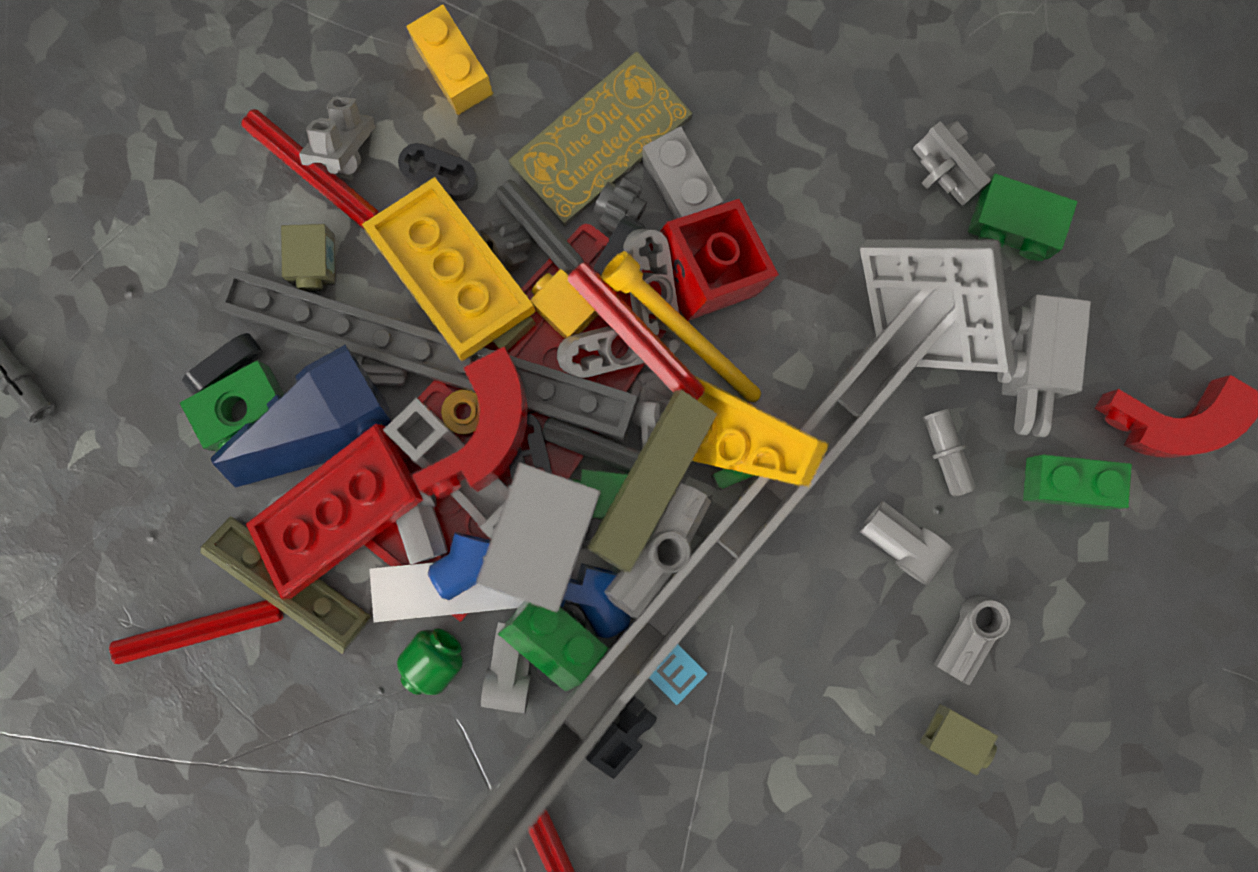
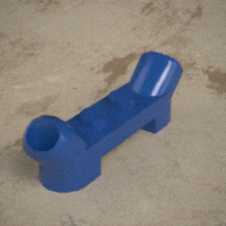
(463, 563)

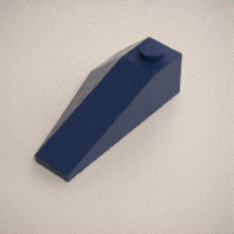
(307, 424)

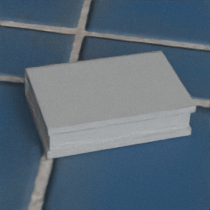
(538, 537)

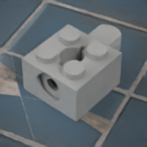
(1048, 358)

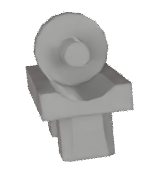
(338, 138)
(951, 163)

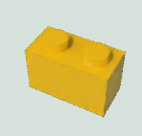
(450, 59)

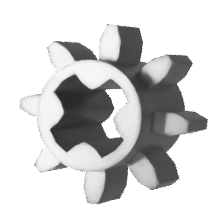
(619, 201)
(507, 242)

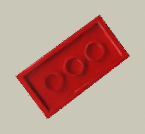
(334, 511)

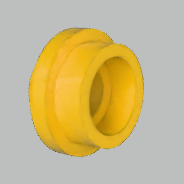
(449, 412)

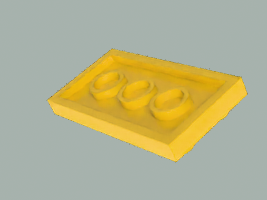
(448, 269)

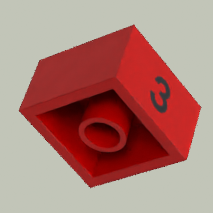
(716, 259)

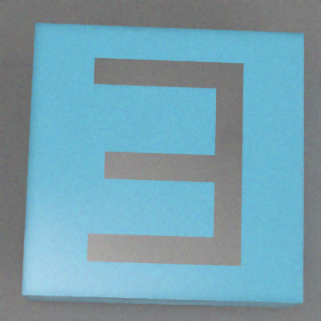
(678, 674)

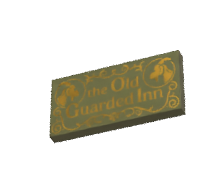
(599, 138)

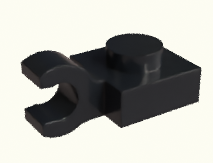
(620, 740)

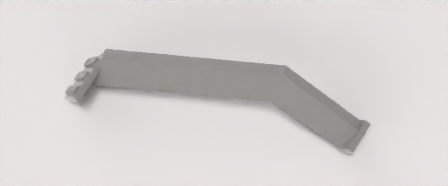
(929, 309)

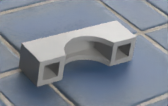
(429, 441)

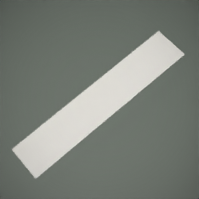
(409, 593)

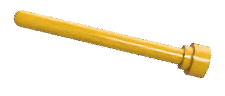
(624, 275)

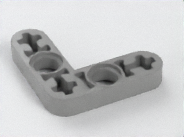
(602, 338)

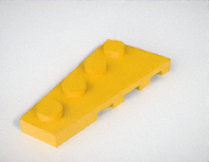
(756, 441)

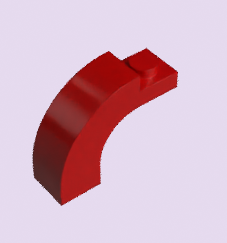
(1217, 420)
(497, 434)

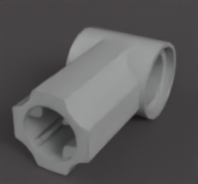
(422, 531)
(914, 548)
(969, 644)
(508, 679)

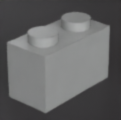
(679, 174)

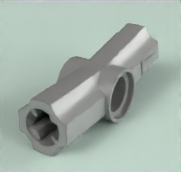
(676, 528)

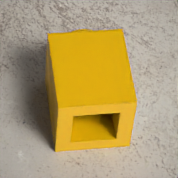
(562, 304)

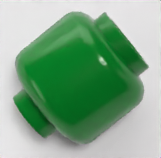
(430, 662)

